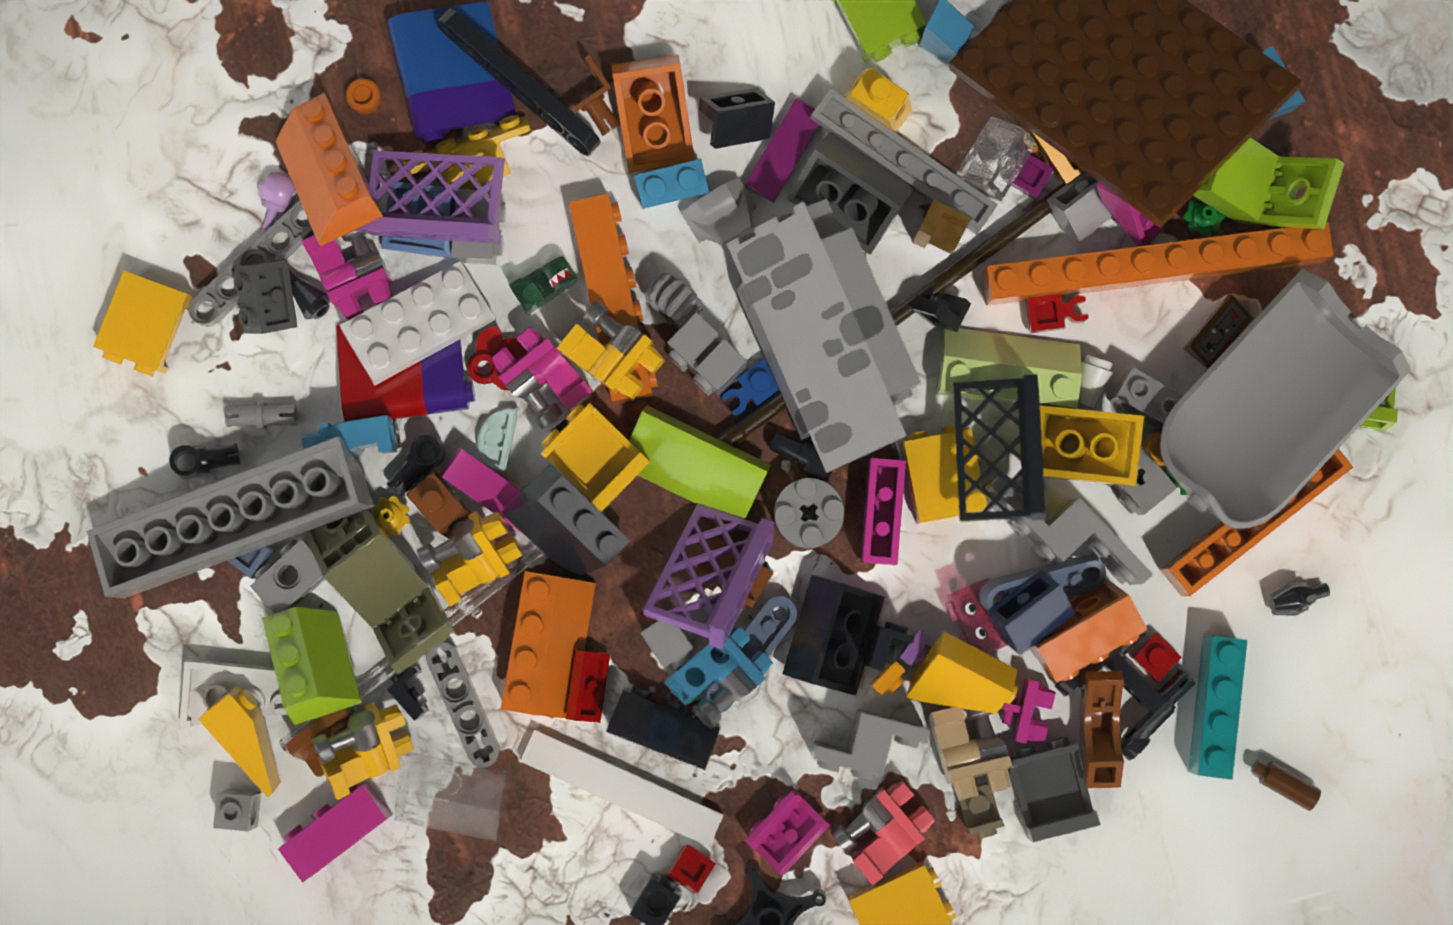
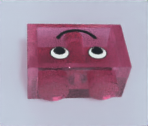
(973, 618)

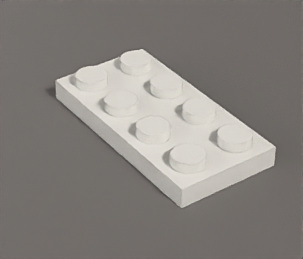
(417, 323)

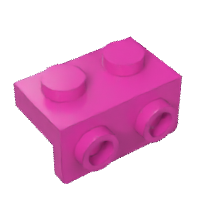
(787, 831)

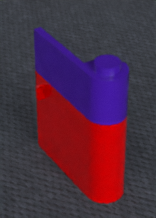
(420, 390)

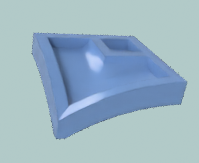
(429, 247)

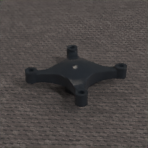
(771, 906)

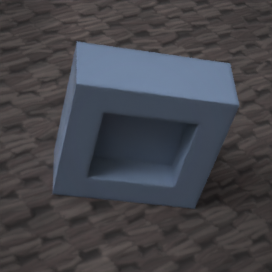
(252, 561)

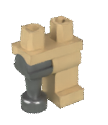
(967, 758)

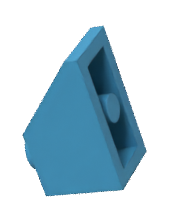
(946, 32)

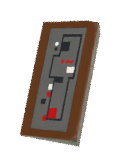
(1218, 331)

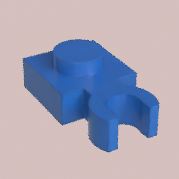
(756, 385)

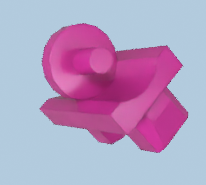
(1025, 727)

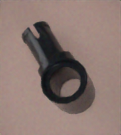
(803, 453)
(205, 459)
(415, 465)

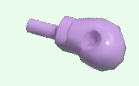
(277, 194)

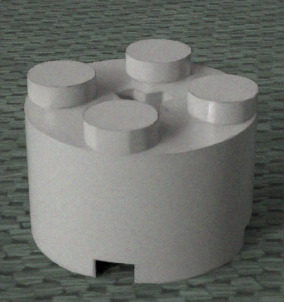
(828, 513)

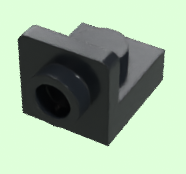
(942, 312)
(411, 699)

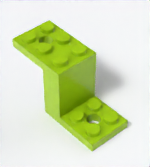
(1263, 187)

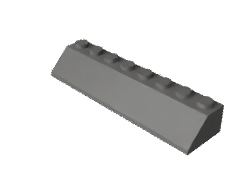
(228, 518)

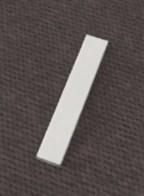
(622, 787)

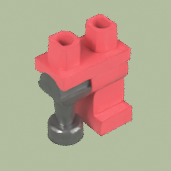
(893, 829)

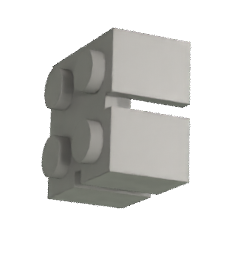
(712, 362)

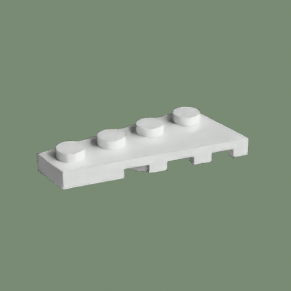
(210, 680)

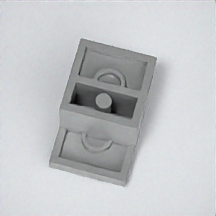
(869, 744)

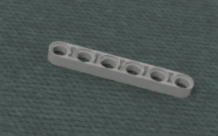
(261, 247)

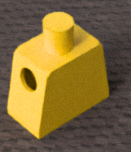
(880, 98)

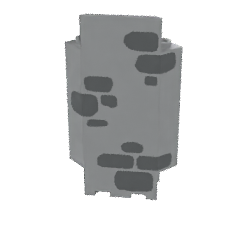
(825, 332)

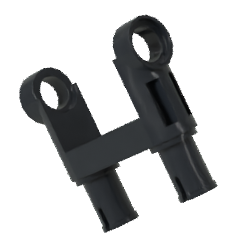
(1158, 703)

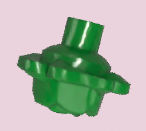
(1203, 218)

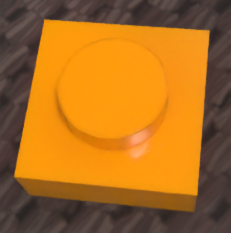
(888, 679)

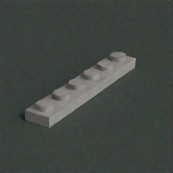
(901, 158)

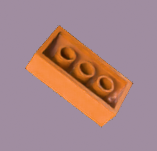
(326, 171)
(547, 631)

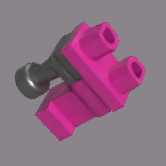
(353, 278)
(534, 369)

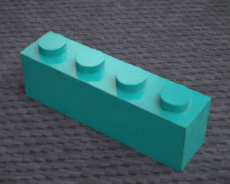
(1217, 707)

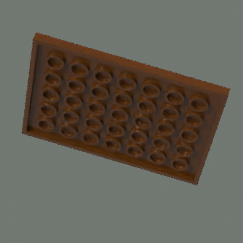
(1128, 90)

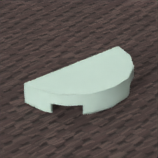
(496, 439)

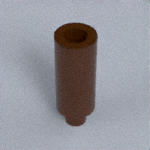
(1287, 784)

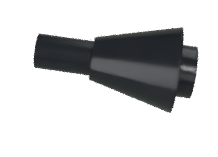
(310, 299)

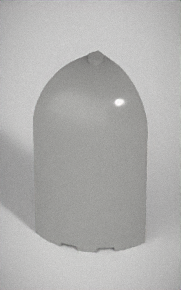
(1277, 404)

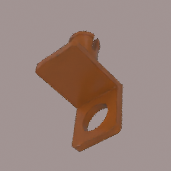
(595, 104)

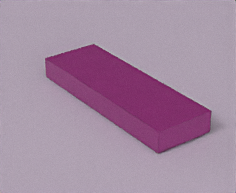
(783, 151)

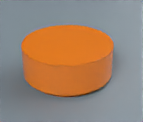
(363, 96)

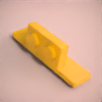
(478, 143)

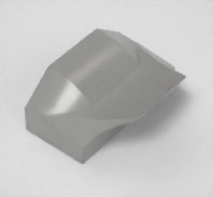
(721, 213)

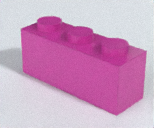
(883, 511)
(333, 831)

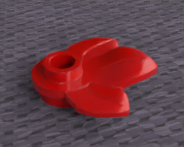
(487, 345)

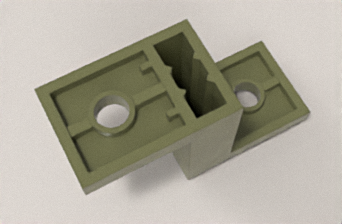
(381, 586)

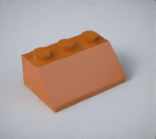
(1100, 624)

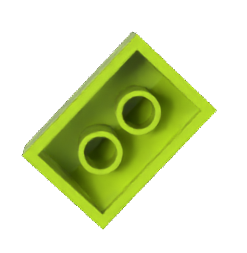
(311, 662)

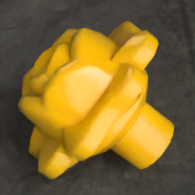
(391, 515)

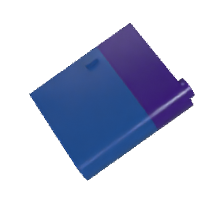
(441, 80)

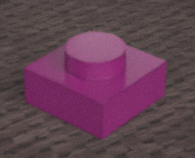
(1032, 177)

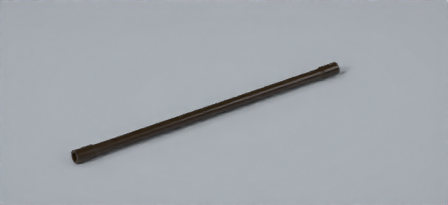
(741, 430)

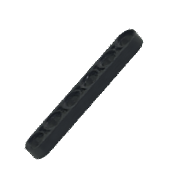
(518, 82)

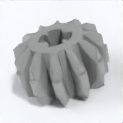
(673, 300)

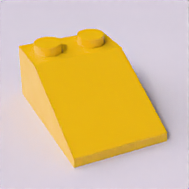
(1091, 445)

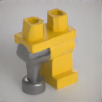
(619, 357)
(470, 556)
(363, 748)

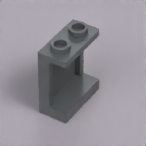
(1052, 790)

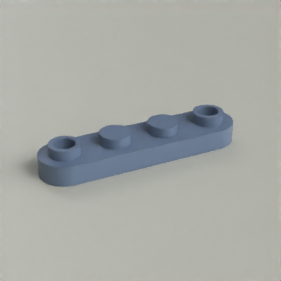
(1067, 574)
(764, 634)

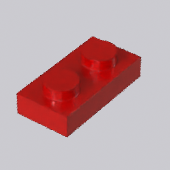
(587, 686)

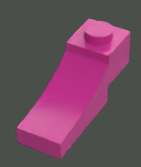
(480, 483)

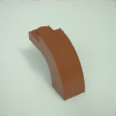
(1101, 729)

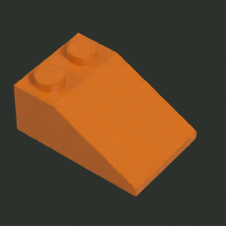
(653, 113)

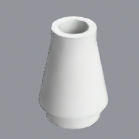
(1094, 379)

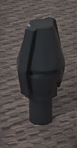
(1296, 598)

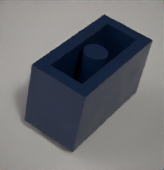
(1031, 612)

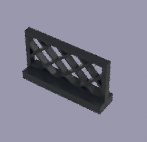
(1030, 448)

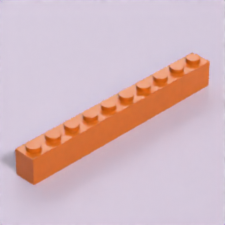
(1156, 264)

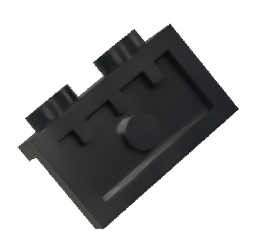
(881, 649)

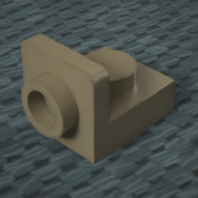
(981, 813)

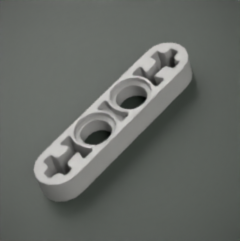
(468, 701)

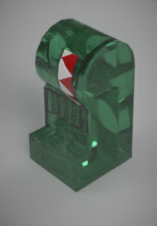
(544, 284)

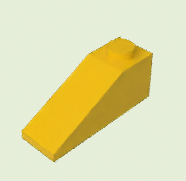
(242, 732)

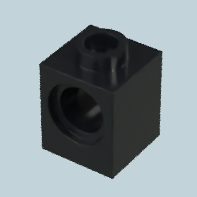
(656, 916)

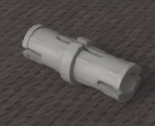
(261, 415)

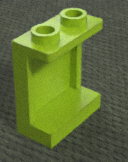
(883, 25)

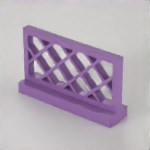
(440, 226)
(735, 589)

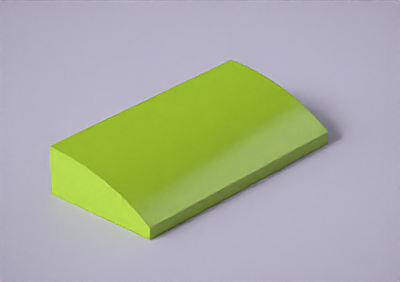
(697, 464)

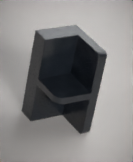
(738, 116)

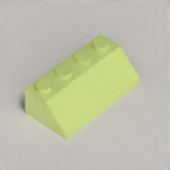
(995, 356)

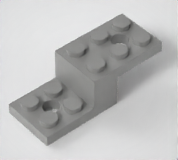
(1069, 530)

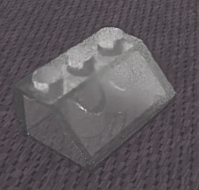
(450, 796)

